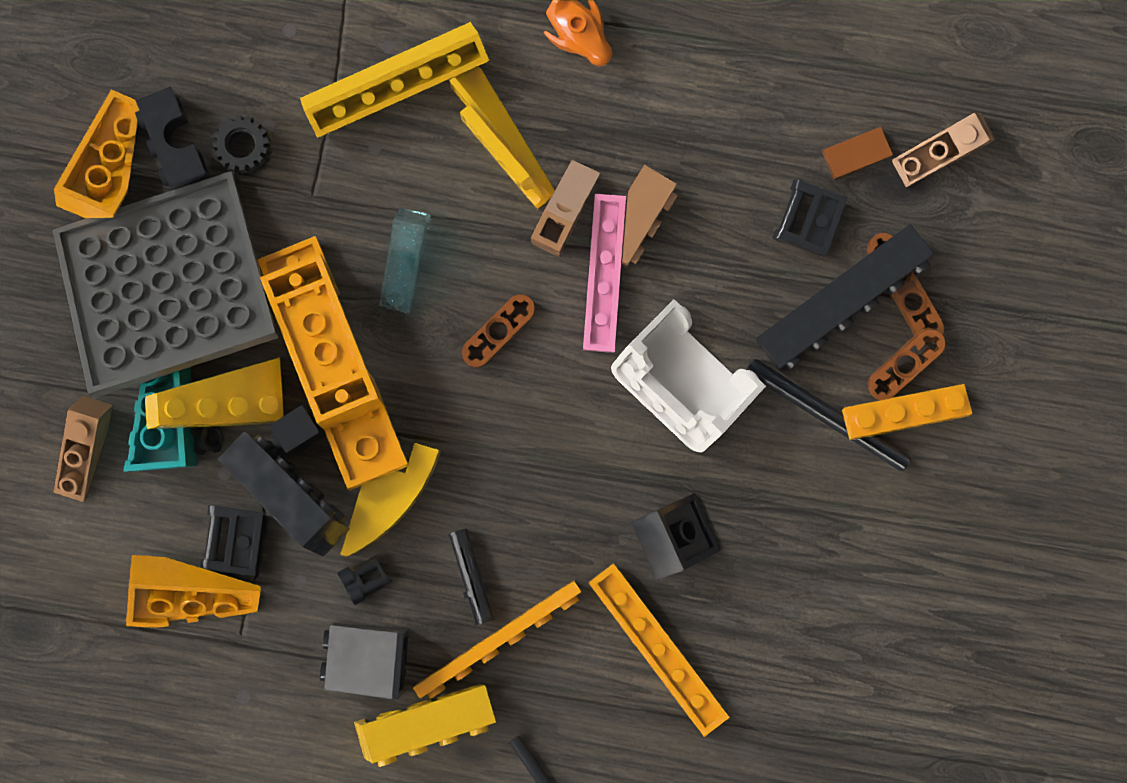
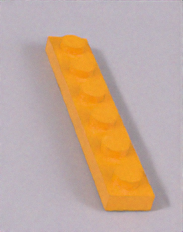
(488, 647)
(658, 649)

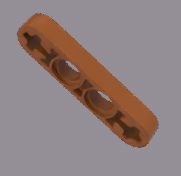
(912, 286)

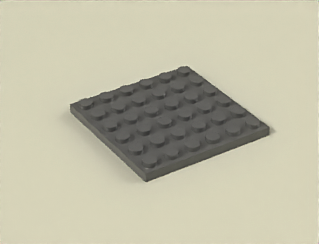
(163, 285)

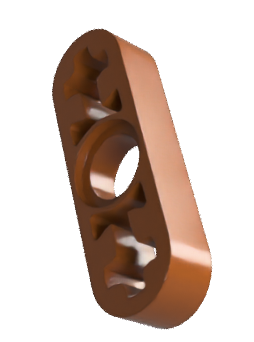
(496, 318)
(905, 350)

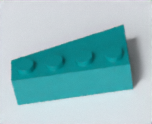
(159, 447)

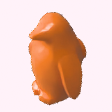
(579, 30)

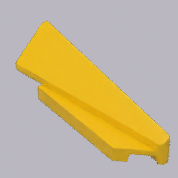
(499, 135)

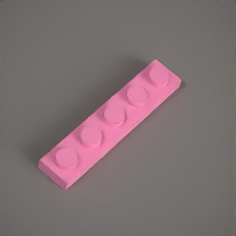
(604, 273)

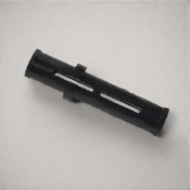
(481, 613)

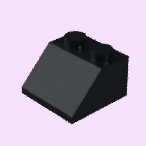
(676, 536)

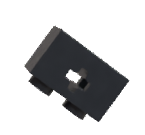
(296, 431)

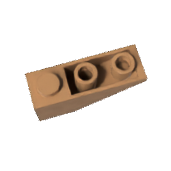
(943, 149)
(644, 203)
(564, 208)
(81, 446)

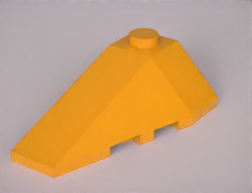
(101, 165)
(174, 590)

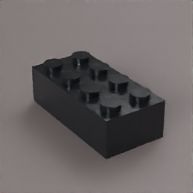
(285, 493)

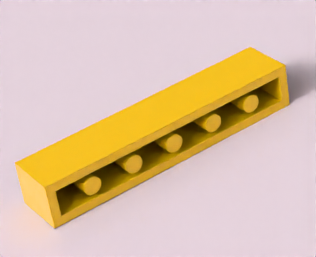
(394, 79)

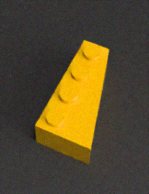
(228, 399)
(425, 724)

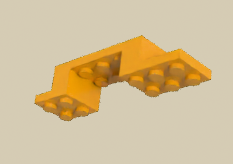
(330, 363)

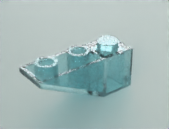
(404, 259)

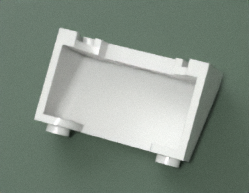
(684, 380)

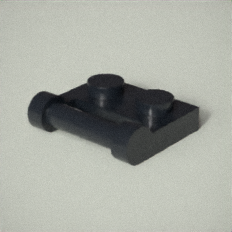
(820, 220)
(242, 541)

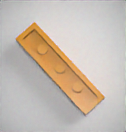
(907, 412)

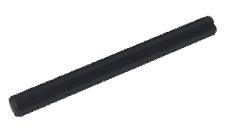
(826, 414)

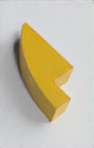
(388, 499)

